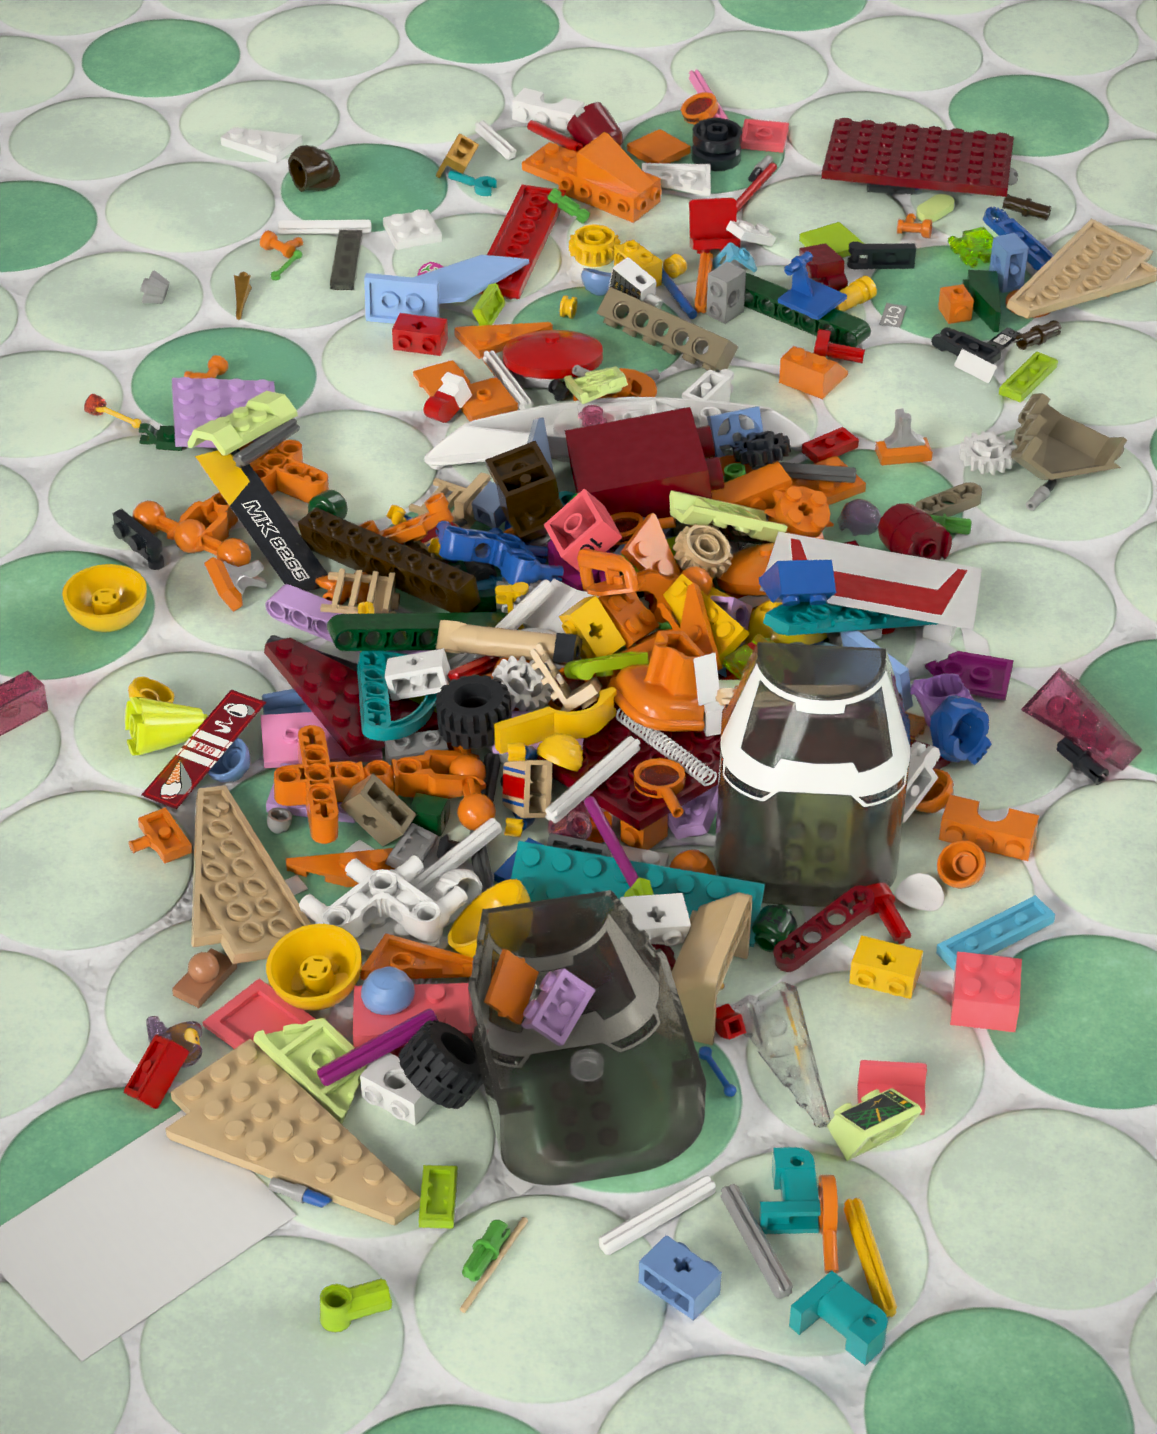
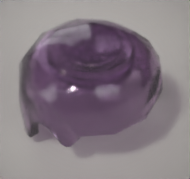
(859, 517)

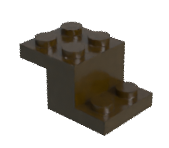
(525, 489)

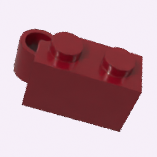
(825, 266)

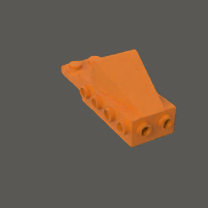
(598, 177)

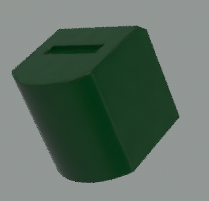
(431, 812)

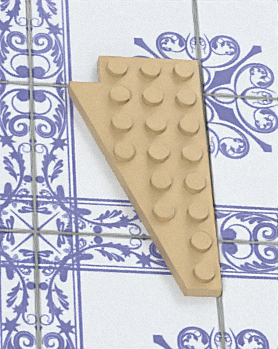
(1084, 269)
(236, 884)
(267, 1123)

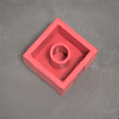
(582, 525)
(986, 991)

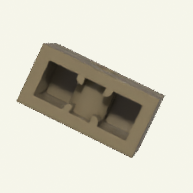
(378, 810)

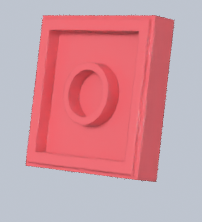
(764, 135)

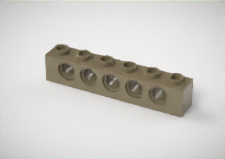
(618, 303)

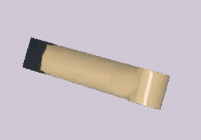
(501, 642)

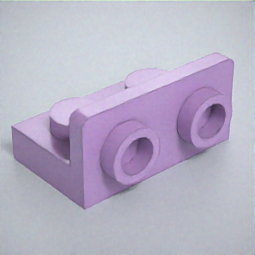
(557, 1005)

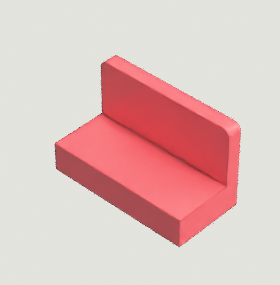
(901, 1076)

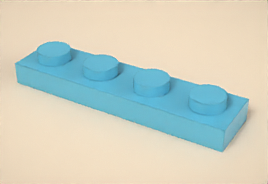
(998, 931)

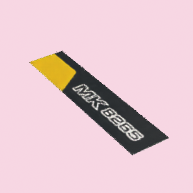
(264, 520)

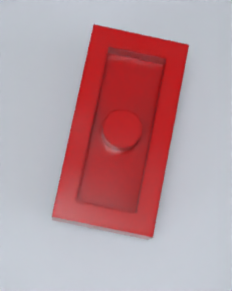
(830, 445)

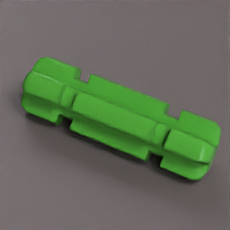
(568, 205)

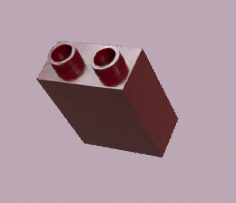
(643, 458)

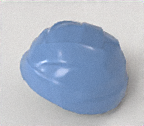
(596, 281)
(232, 763)
(387, 991)

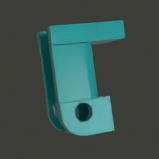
(799, 1194)
(845, 1312)

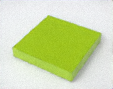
(834, 235)

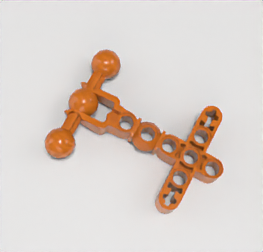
(278, 469)
(324, 783)

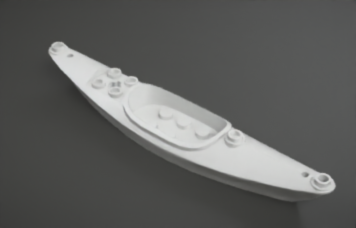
(503, 432)

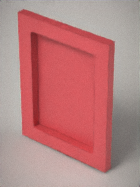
(253, 1011)

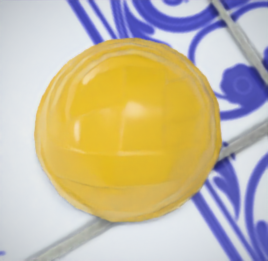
(150, 689)
(562, 751)

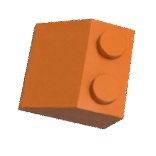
(810, 372)

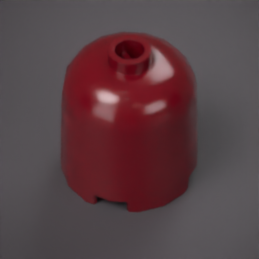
(592, 124)

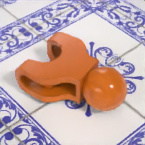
(659, 584)

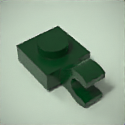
(163, 438)

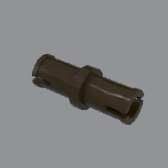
(1027, 207)
(1038, 335)

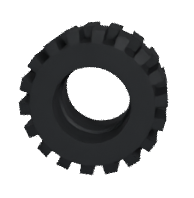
(470, 709)
(442, 1064)

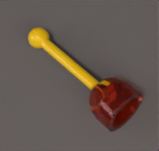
(96, 406)

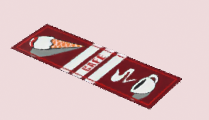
(203, 749)

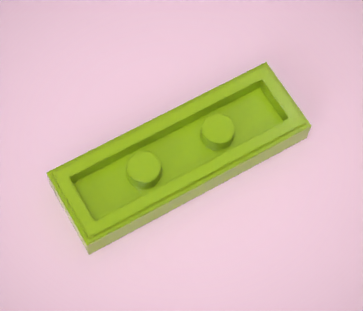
(1028, 377)

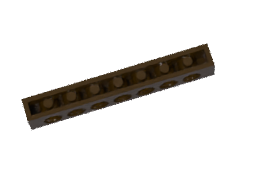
(370, 552)

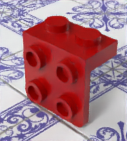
(709, 222)

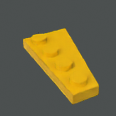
(726, 631)

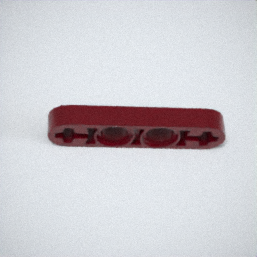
(828, 931)

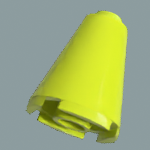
(159, 724)

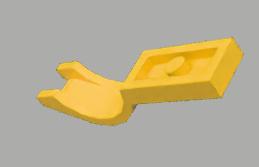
(542, 723)

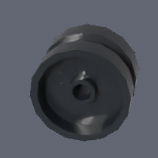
(717, 143)

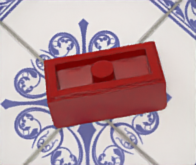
(156, 1071)

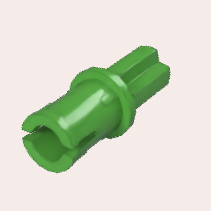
(954, 524)
(485, 1250)

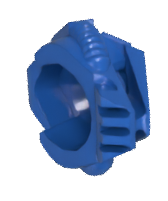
(952, 730)

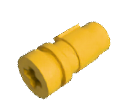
(858, 293)

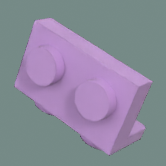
(696, 817)

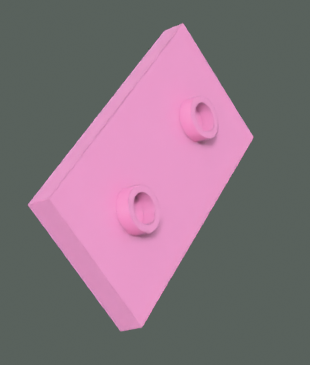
(281, 740)

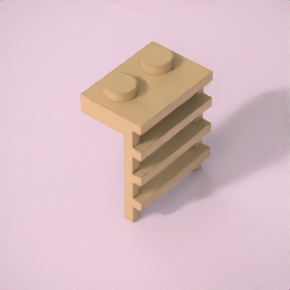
(460, 497)
(380, 592)
(583, 695)

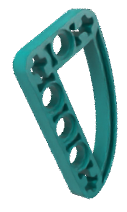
(375, 700)

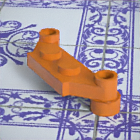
(417, 527)

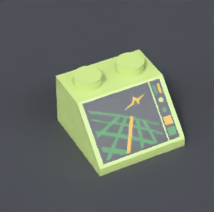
(872, 1121)

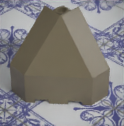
(1061, 447)

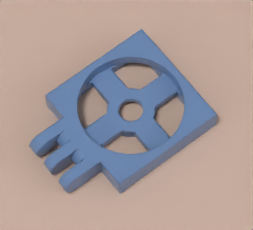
(715, 422)

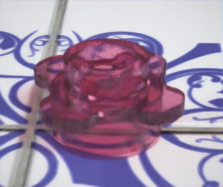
(591, 415)

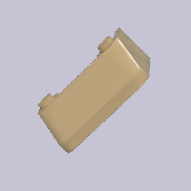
(715, 936)

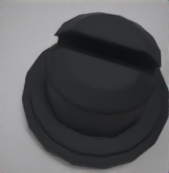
(559, 389)
(445, 845)

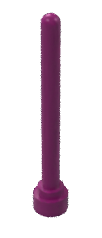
(611, 840)

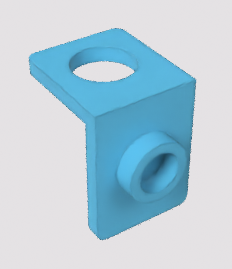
(733, 252)

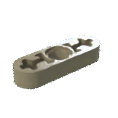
(963, 496)

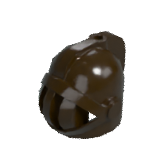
(312, 169)

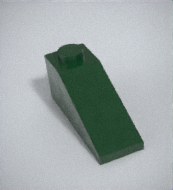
(984, 290)

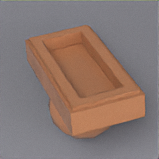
(204, 977)

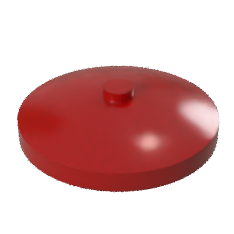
(552, 353)

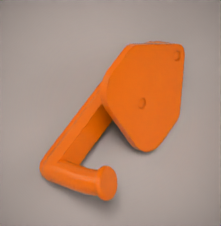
(612, 565)

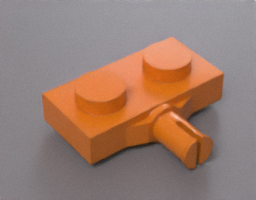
(162, 836)

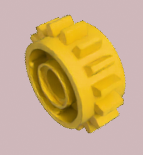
(593, 245)

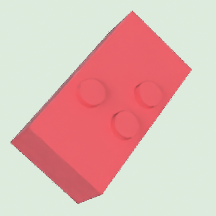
(446, 1000)

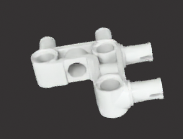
(387, 895)

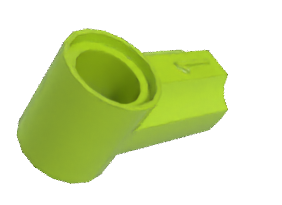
(343, 1304)

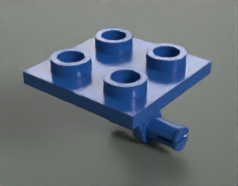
(807, 294)

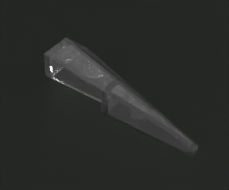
(781, 1034)

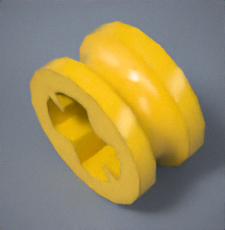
(674, 265)
(568, 307)

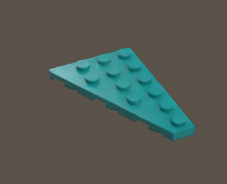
(831, 618)

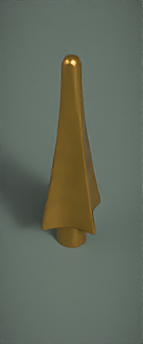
(242, 290)

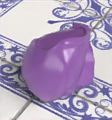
(935, 689)

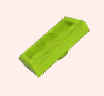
(489, 305)
(438, 1196)

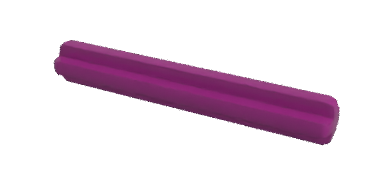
(373, 1048)

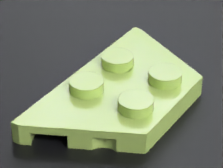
(596, 384)
(304, 1049)

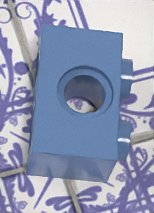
(1009, 260)

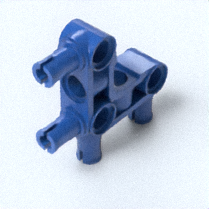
(506, 551)

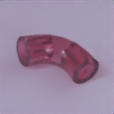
(573, 825)

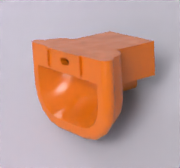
(665, 690)

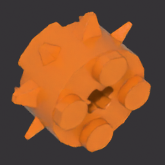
(802, 511)

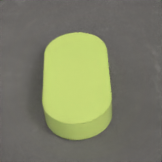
(935, 207)

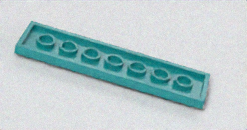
(562, 872)

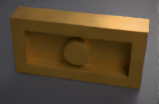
(459, 155)

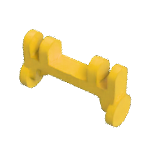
(509, 593)

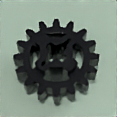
(761, 448)

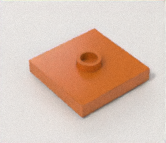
(488, 399)

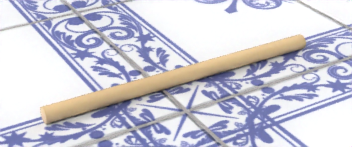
(493, 1265)

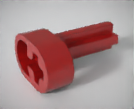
(832, 350)
(888, 913)

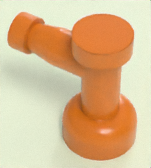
(924, 228)
(269, 241)
(217, 366)

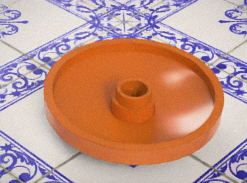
(746, 570)

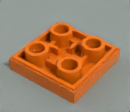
(658, 148)

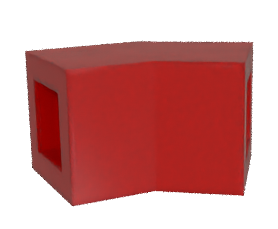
(728, 1022)

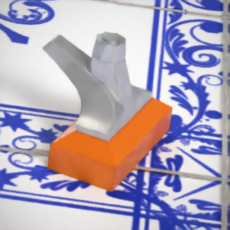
(903, 444)
(232, 580)

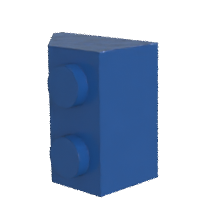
(799, 582)

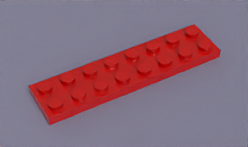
(524, 235)

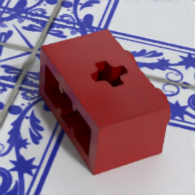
(420, 334)

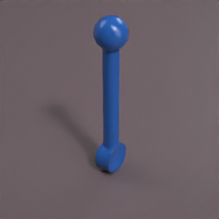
(705, 1053)

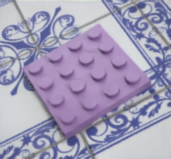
(207, 399)

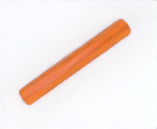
(705, 267)

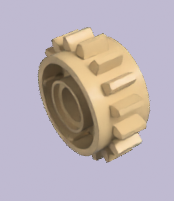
(703, 548)

